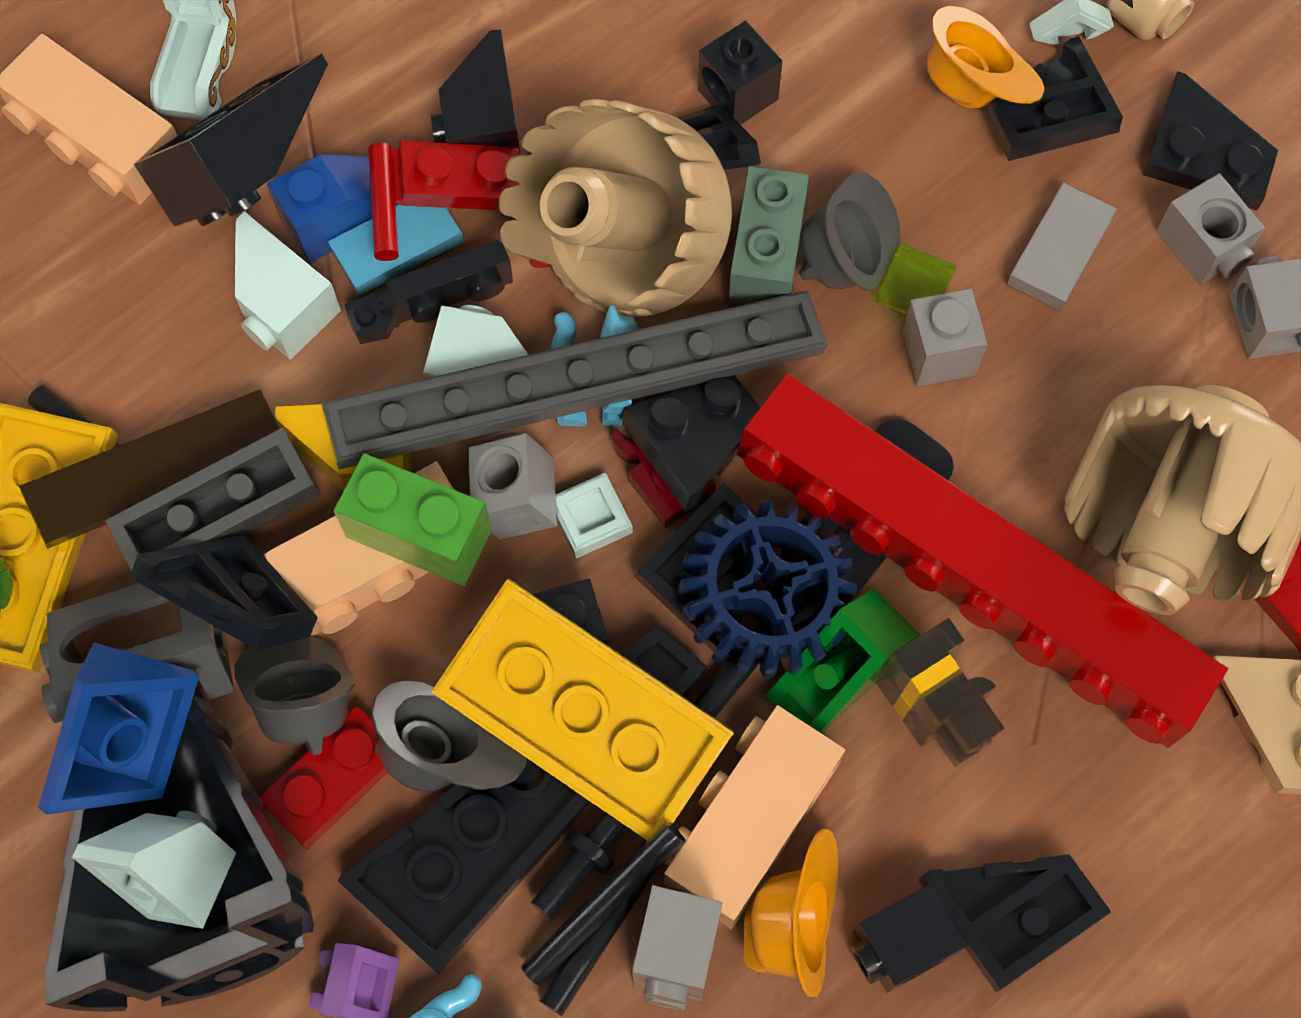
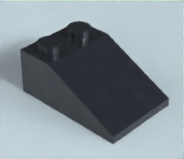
(232, 150)

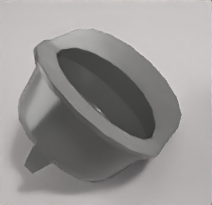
(851, 236)
(296, 690)
(434, 745)

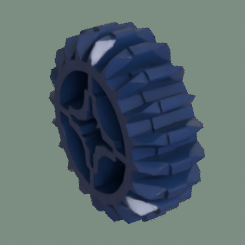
(755, 538)

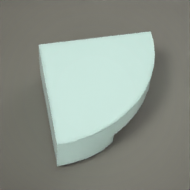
(1071, 18)

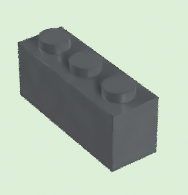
(218, 500)

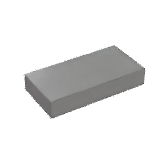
(1061, 246)

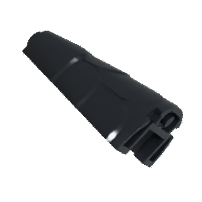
(257, 923)

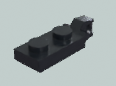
(419, 294)

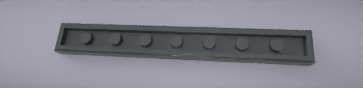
(572, 379)

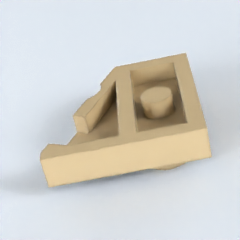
(1269, 714)

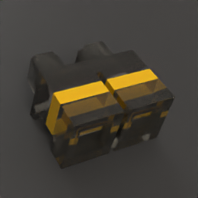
(937, 697)

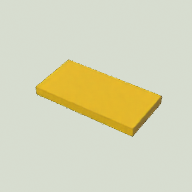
(29, 449)
(582, 711)

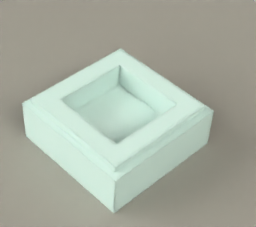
(591, 515)

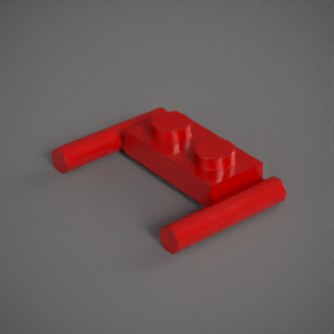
(433, 177)

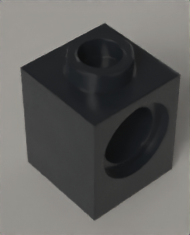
(740, 72)
(906, 939)

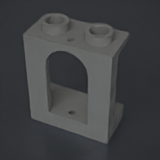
(196, 647)

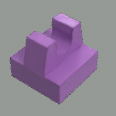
(357, 983)

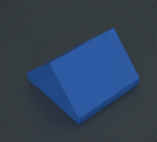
(118, 731)

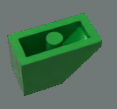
(848, 670)

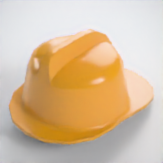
(976, 63)
(792, 916)

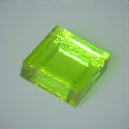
(914, 277)

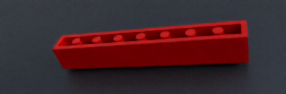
(981, 563)

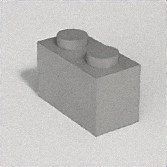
(675, 947)

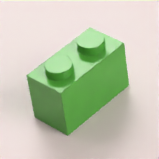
(413, 519)

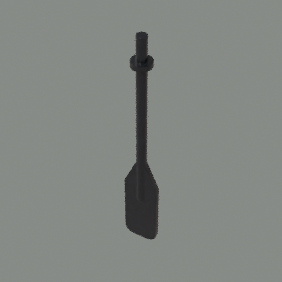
(591, 849)

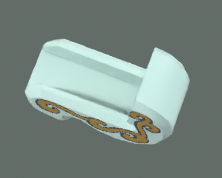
(193, 58)

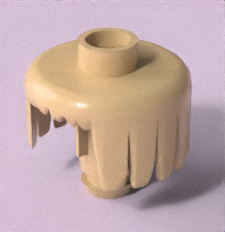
(619, 205)
(1195, 491)

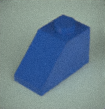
(322, 200)

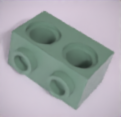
(767, 235)

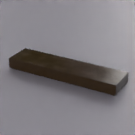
(117, 479)

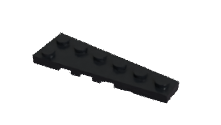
(477, 845)

